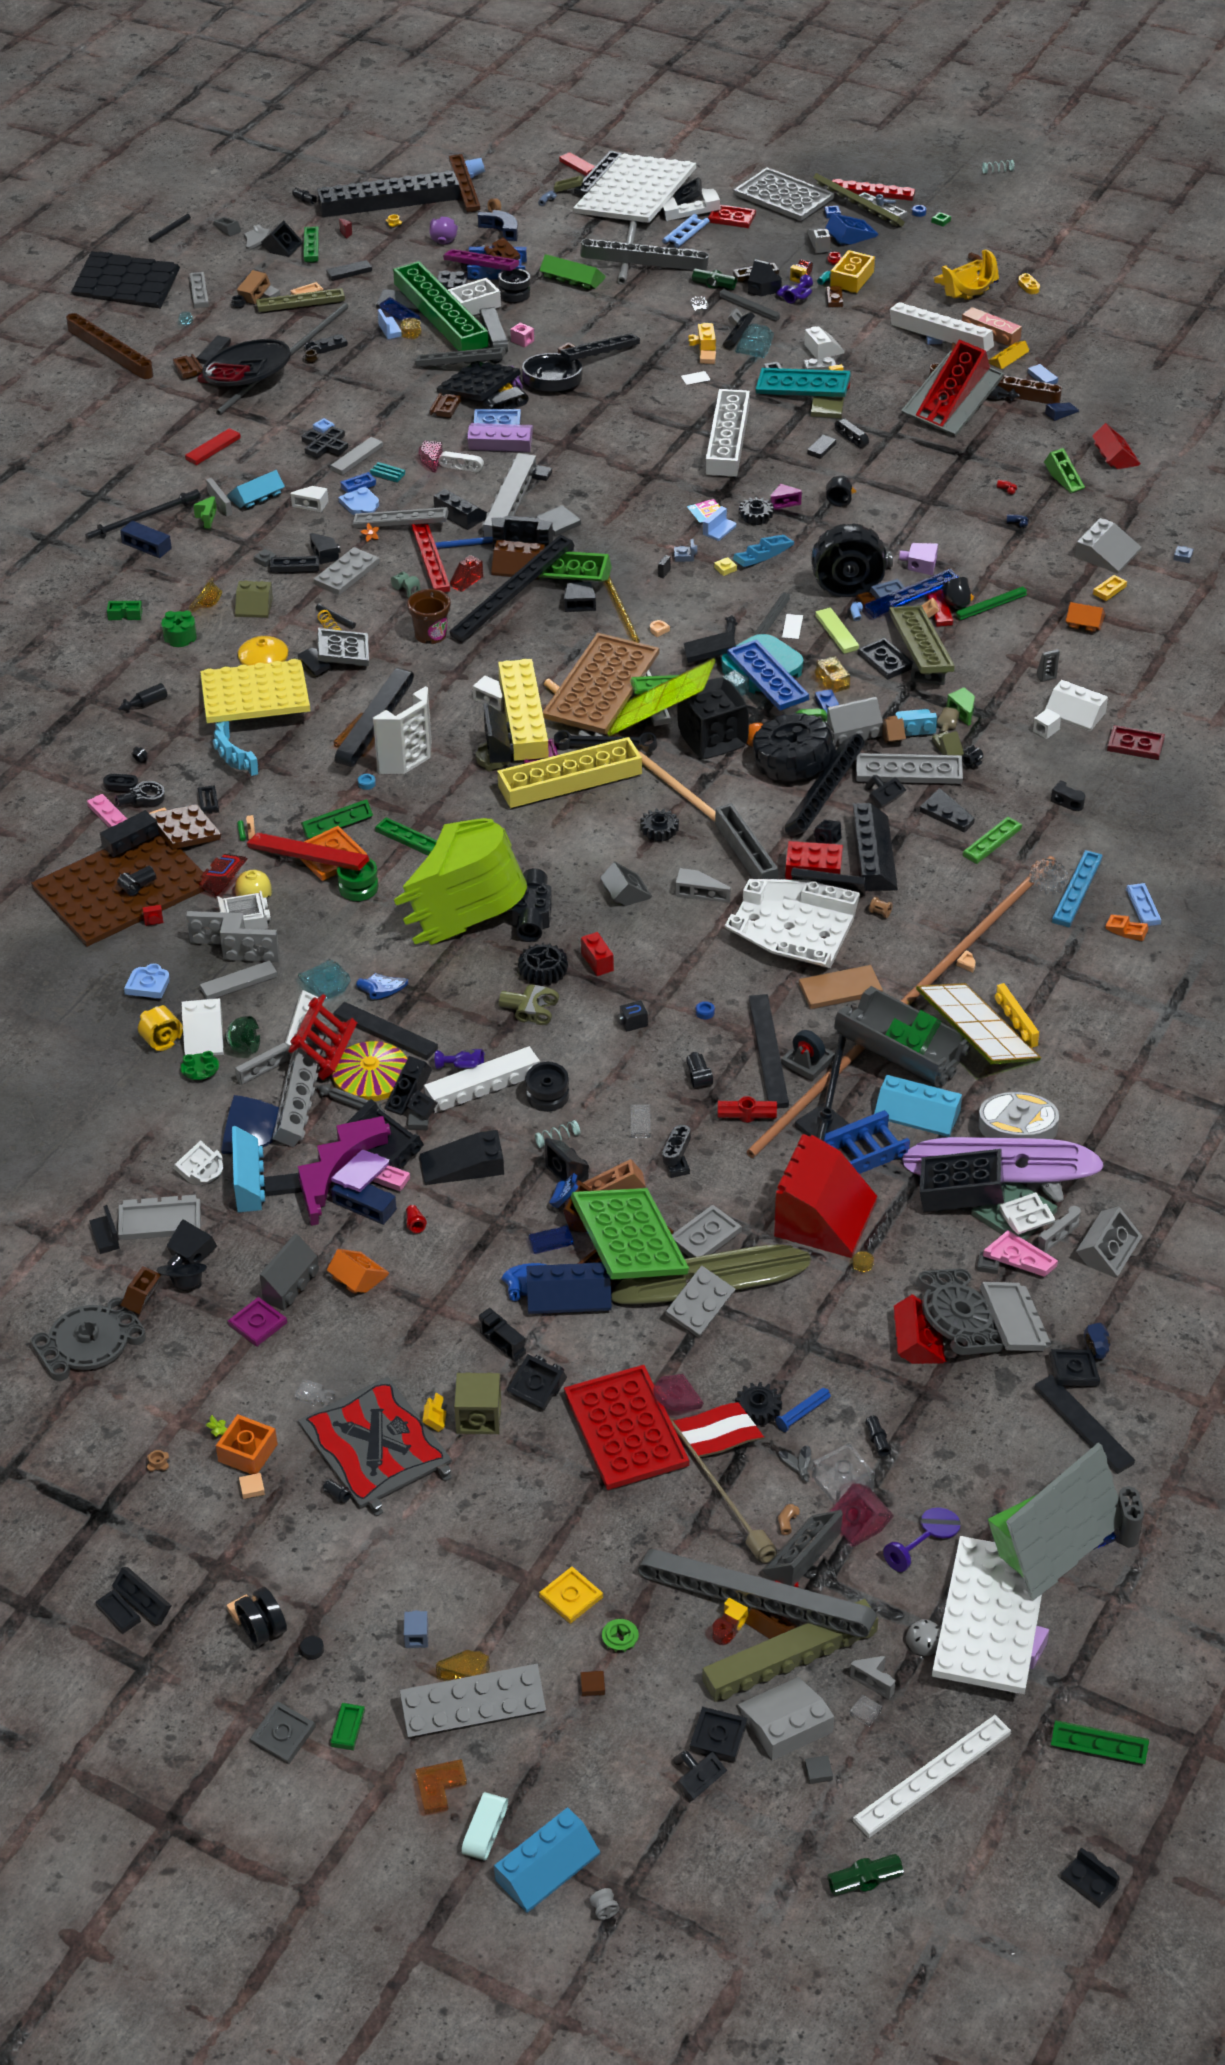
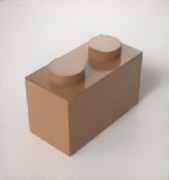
(254, 286)

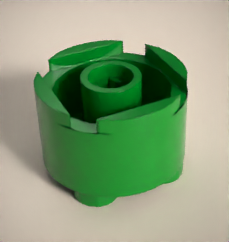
(179, 628)

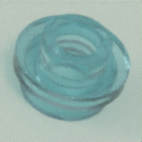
(185, 318)

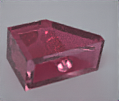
(430, 453)

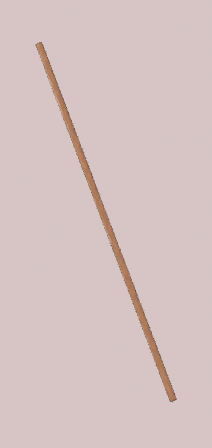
(908, 999)

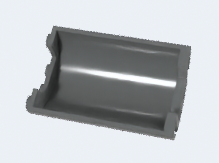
(871, 1022)

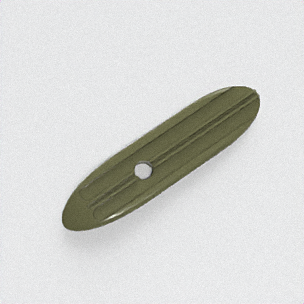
(737, 1267)

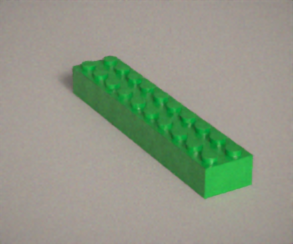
(440, 307)

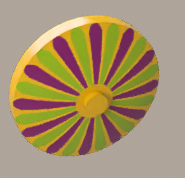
(369, 1070)

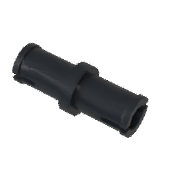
(304, 195)
(878, 1436)

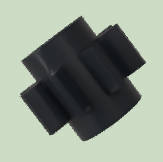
(972, 756)

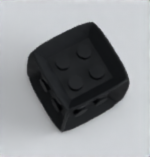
(714, 719)

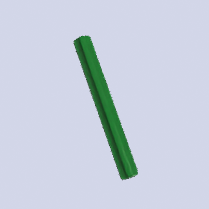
(991, 603)

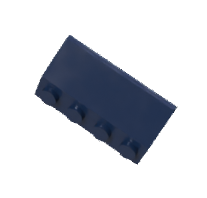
(568, 1288)

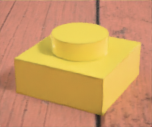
(725, 566)

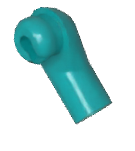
(826, 276)

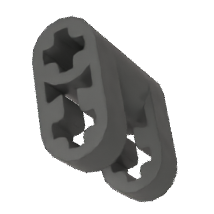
(1131, 1515)

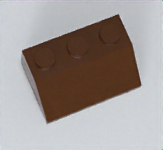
(512, 556)

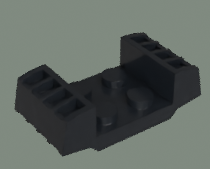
(522, 530)

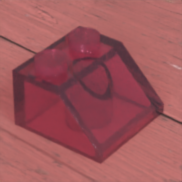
(862, 1514)

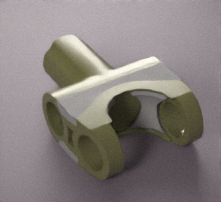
(530, 1004)

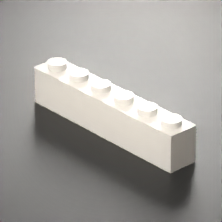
(481, 1079)

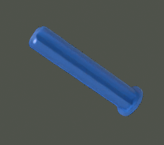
(802, 1409)

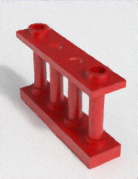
(339, 1040)

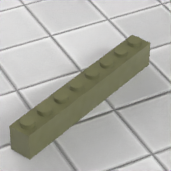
(775, 1657)

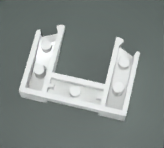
(710, 203)

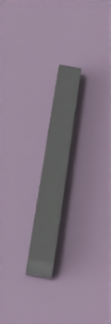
(758, 1593)

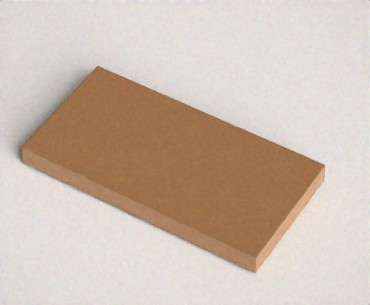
(838, 986)

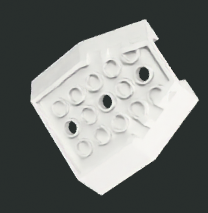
(803, 906)

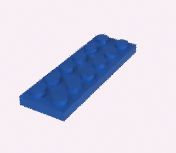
(768, 675)

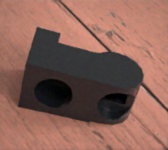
(1067, 797)

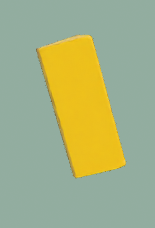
(1009, 354)

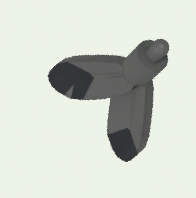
(798, 1465)

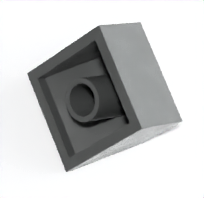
(624, 885)

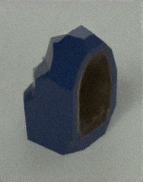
(1097, 1340)

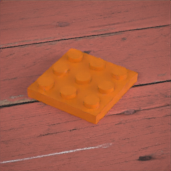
(331, 838)

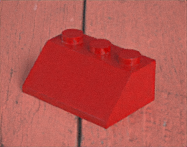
(1114, 448)
(915, 1336)

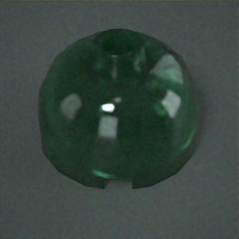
(242, 1035)

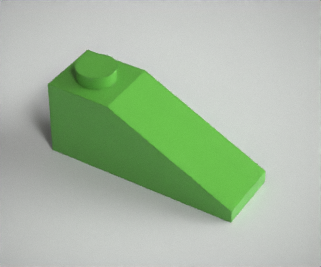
(1063, 470)

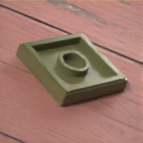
(827, 406)

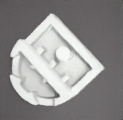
(200, 1165)

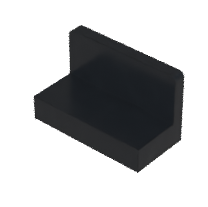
(105, 1232)

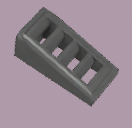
(228, 226)
(1046, 671)

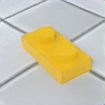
(1109, 588)

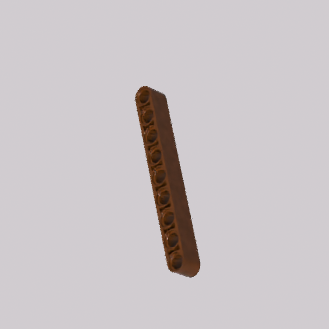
(109, 346)
(1027, 389)

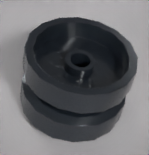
(514, 285)
(547, 1086)
(260, 1616)

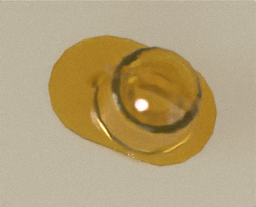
(209, 595)

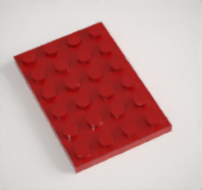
(626, 1427)

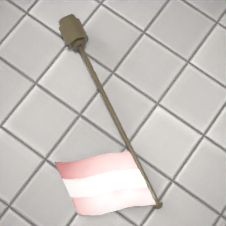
(718, 1432)

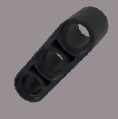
(507, 399)

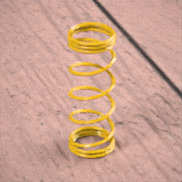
(329, 615)

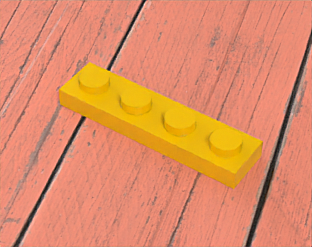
(1017, 1015)

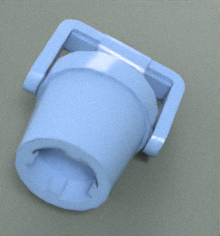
(475, 167)

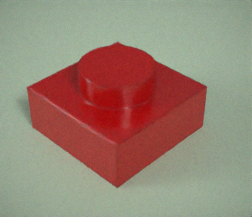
(153, 915)

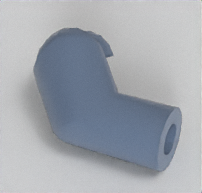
(550, 194)

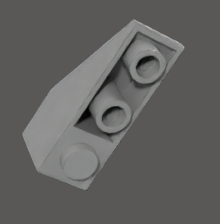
(820, 239)

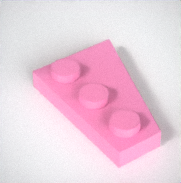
(1020, 1254)

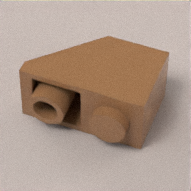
(893, 729)

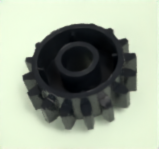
(756, 511)
(659, 825)
(760, 1403)

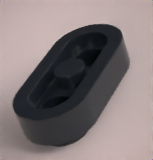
(120, 782)

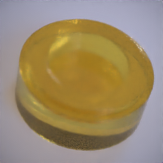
(863, 1261)

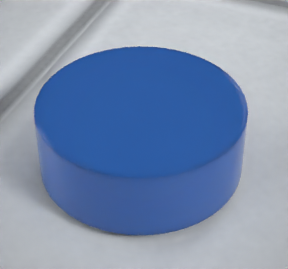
(919, 211)
(705, 1010)

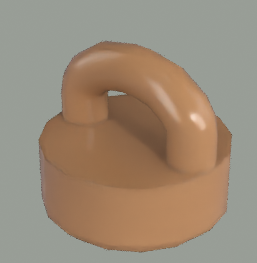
(494, 204)

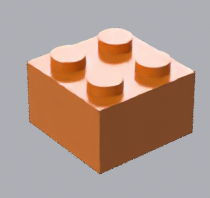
(246, 1445)

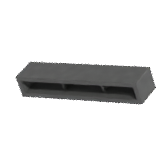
(744, 843)

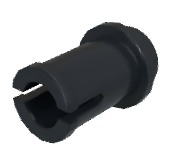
(340, 1492)

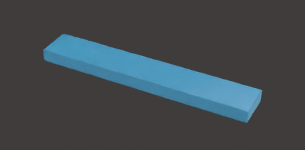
(1077, 889)

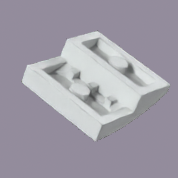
(1026, 1213)

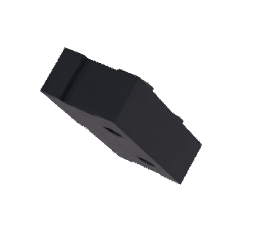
(502, 1334)

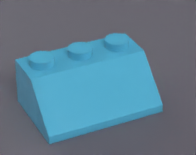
(257, 490)

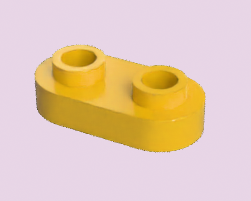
(1029, 284)

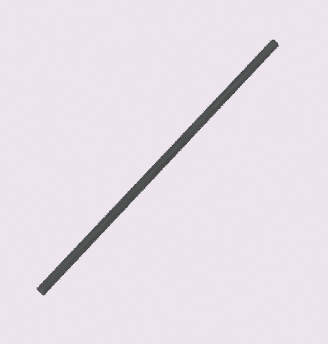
(293, 349)

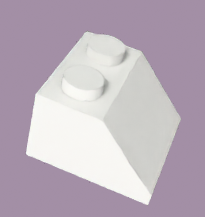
(821, 343)

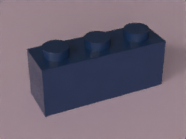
(145, 539)
(370, 1202)

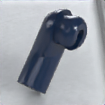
(1023, 520)

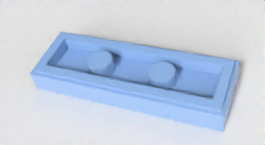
(1143, 904)

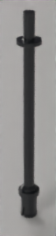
(183, 499)

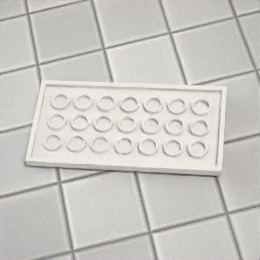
(986, 1621)

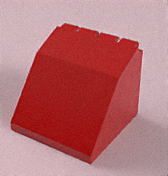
(823, 1200)

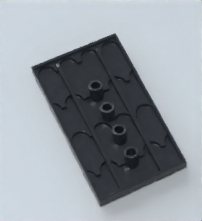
(125, 279)

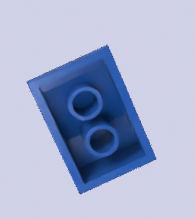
(849, 229)

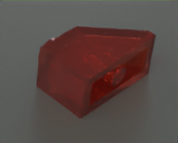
(467, 573)

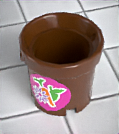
(429, 614)

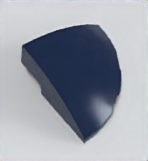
(253, 1117)

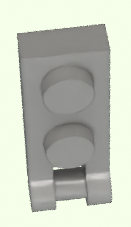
(1059, 1229)

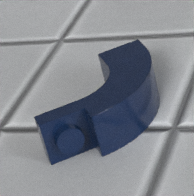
(500, 220)

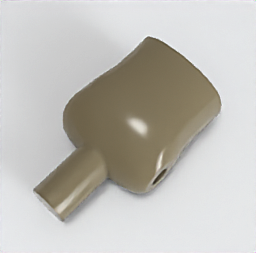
(948, 719)

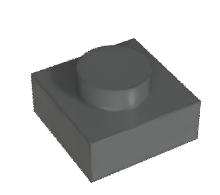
(264, 557)

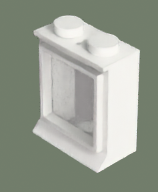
(251, 906)

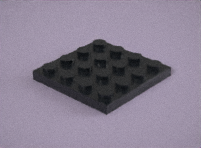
(478, 380)

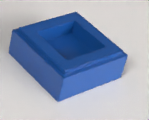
(831, 209)

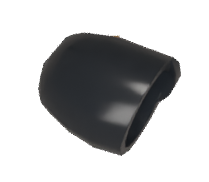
(838, 490)
(957, 593)

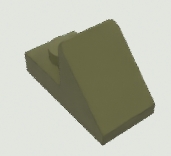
(948, 743)

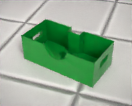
(124, 609)

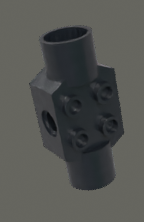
(534, 909)

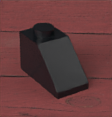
(325, 548)

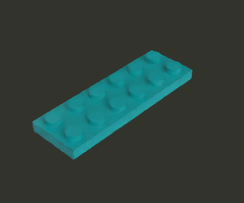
(803, 382)

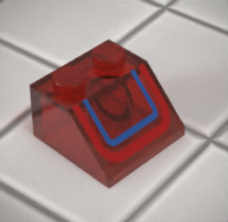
(221, 873)

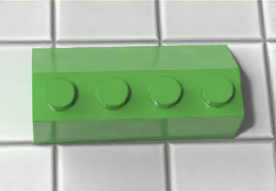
(571, 271)
(580, 567)

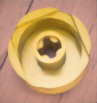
(159, 1028)

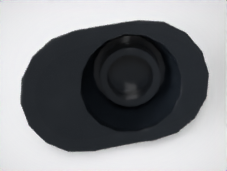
(184, 1276)

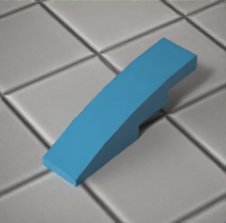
(764, 550)

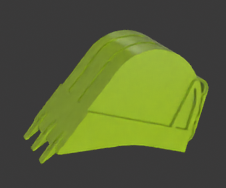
(463, 880)

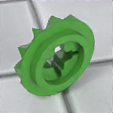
(626, 1628)

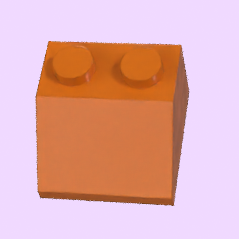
(1085, 616)
(356, 1270)

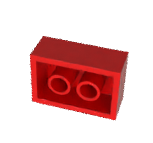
(813, 857)

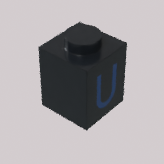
(633, 1016)

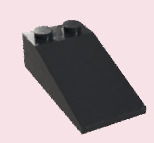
(464, 1159)

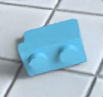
(918, 721)

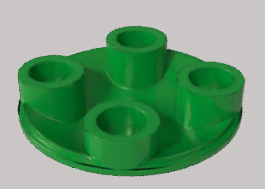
(199, 1065)

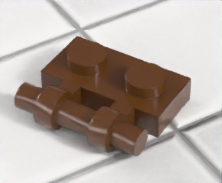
(502, 248)

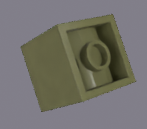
(478, 1403)

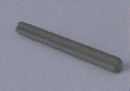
(749, 305)
(773, 614)

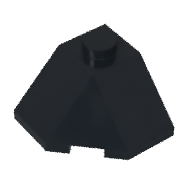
(763, 279)

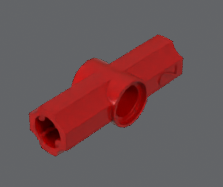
(747, 1109)

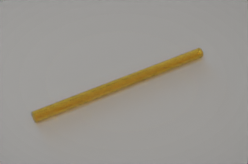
(621, 608)

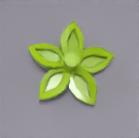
(218, 1427)

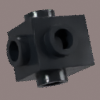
(828, 832)

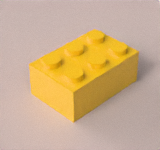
(852, 271)

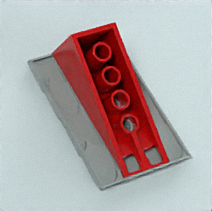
(954, 389)

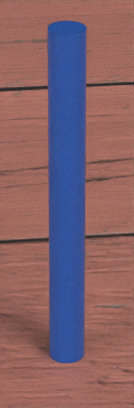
(465, 542)

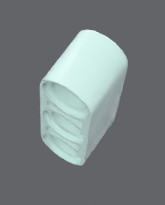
(484, 1826)

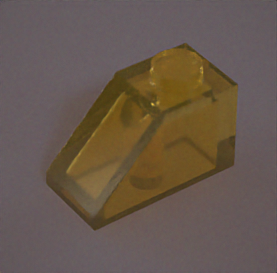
(462, 1665)

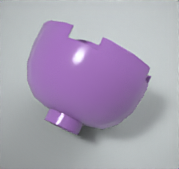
(443, 230)

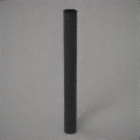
(170, 227)

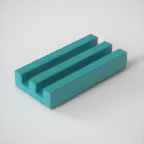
(387, 472)

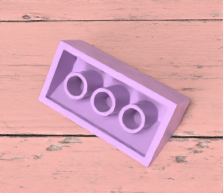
(500, 437)

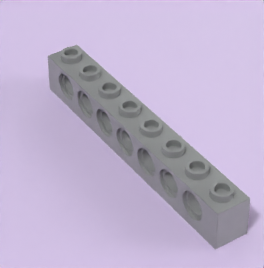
(297, 1093)

